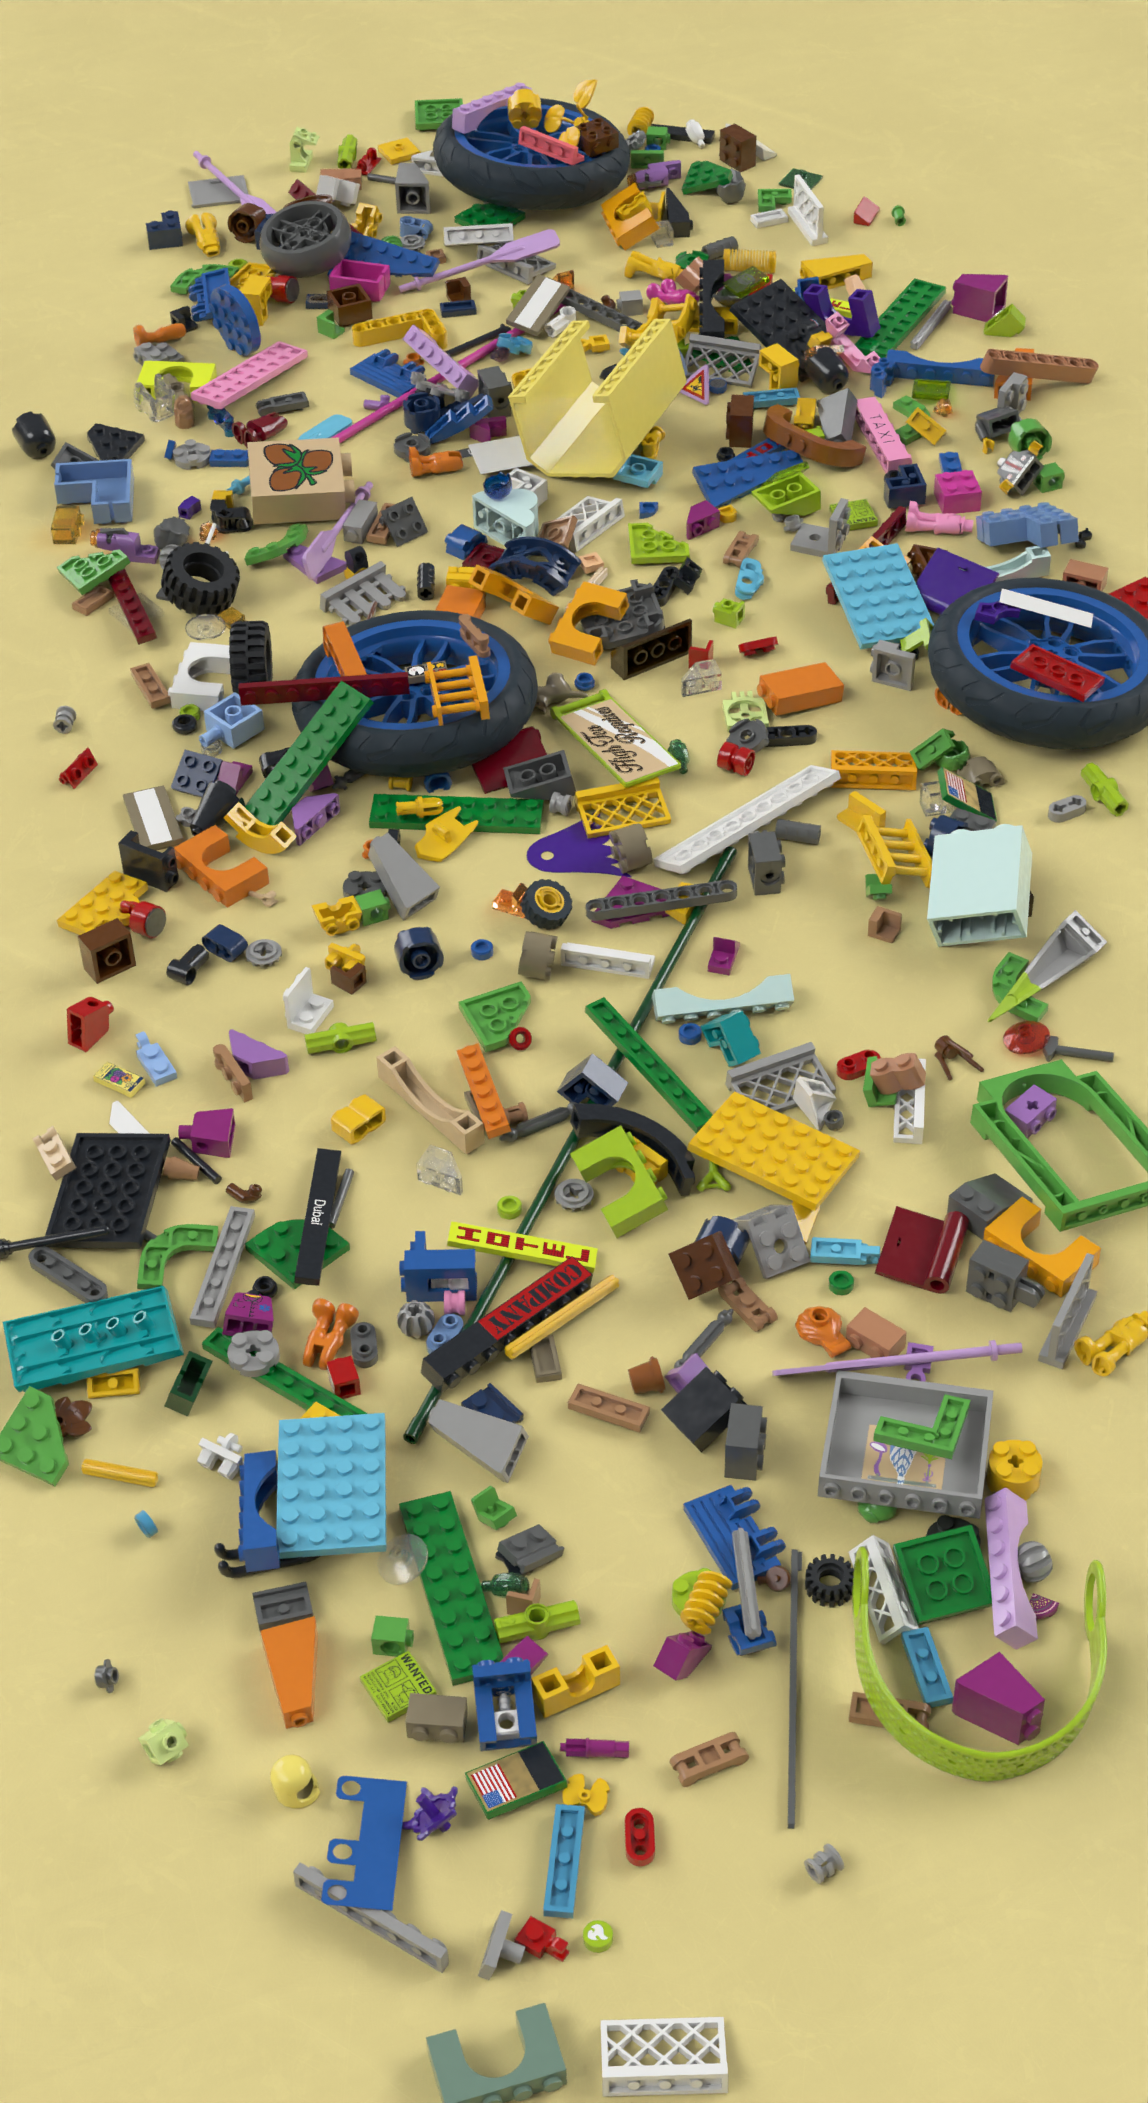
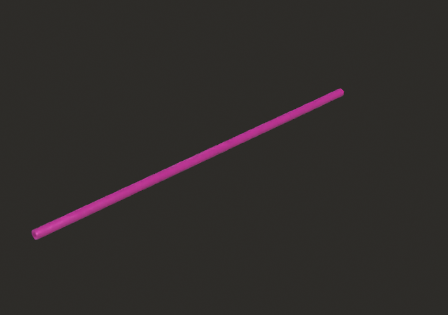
(398, 402)

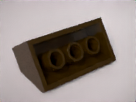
(652, 650)

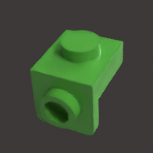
(875, 888)
(491, 1509)

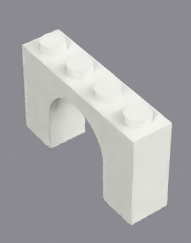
(198, 660)

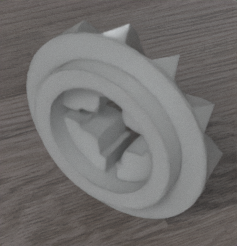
(636, 140)
(413, 242)
(257, 948)
(578, 1188)

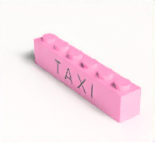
(881, 434)

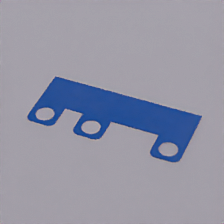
(377, 1847)

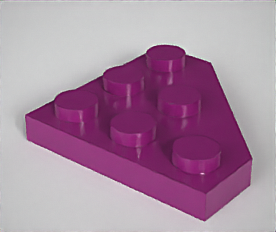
(629, 886)

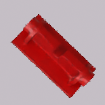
(368, 161)
(79, 769)

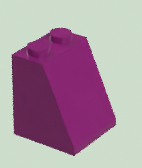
(999, 1700)

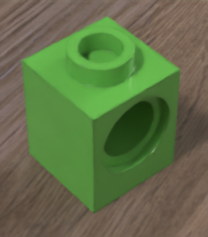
(653, 132)
(1049, 478)
(373, 907)
(391, 1636)

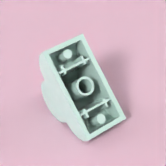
(506, 517)

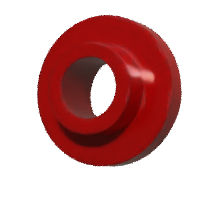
(527, 1038)

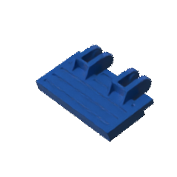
(202, 292)
(383, 372)
(715, 1520)

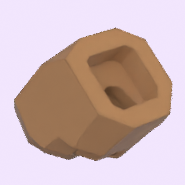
(184, 412)

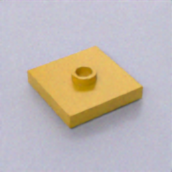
(398, 150)

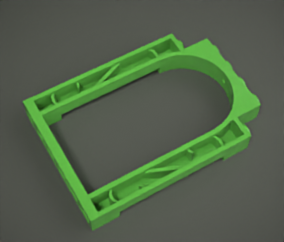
(1093, 1094)

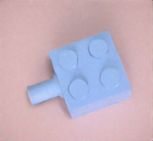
(231, 722)

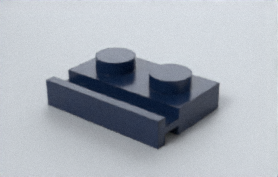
(493, 1403)

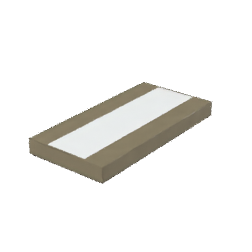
(537, 305)
(153, 818)

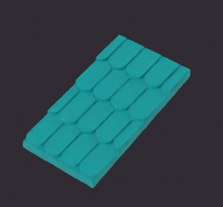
(92, 1339)

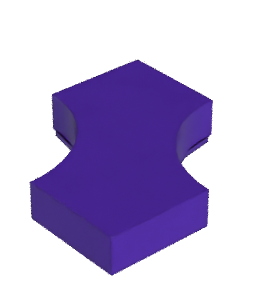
(994, 611)

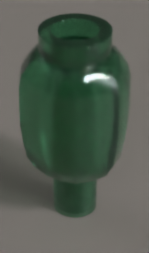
(680, 752)
(506, 1582)

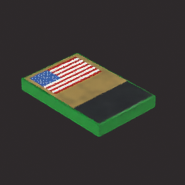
(965, 794)
(515, 1780)

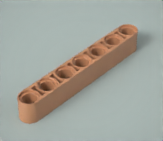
(1039, 366)

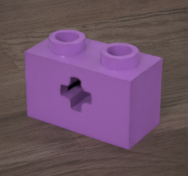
(1032, 1110)

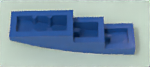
(453, 423)

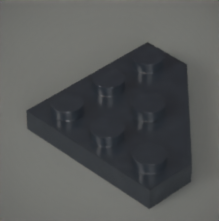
(113, 442)

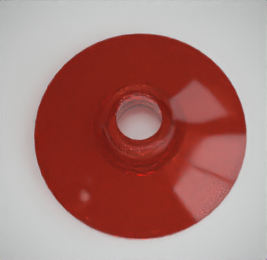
(1026, 1037)

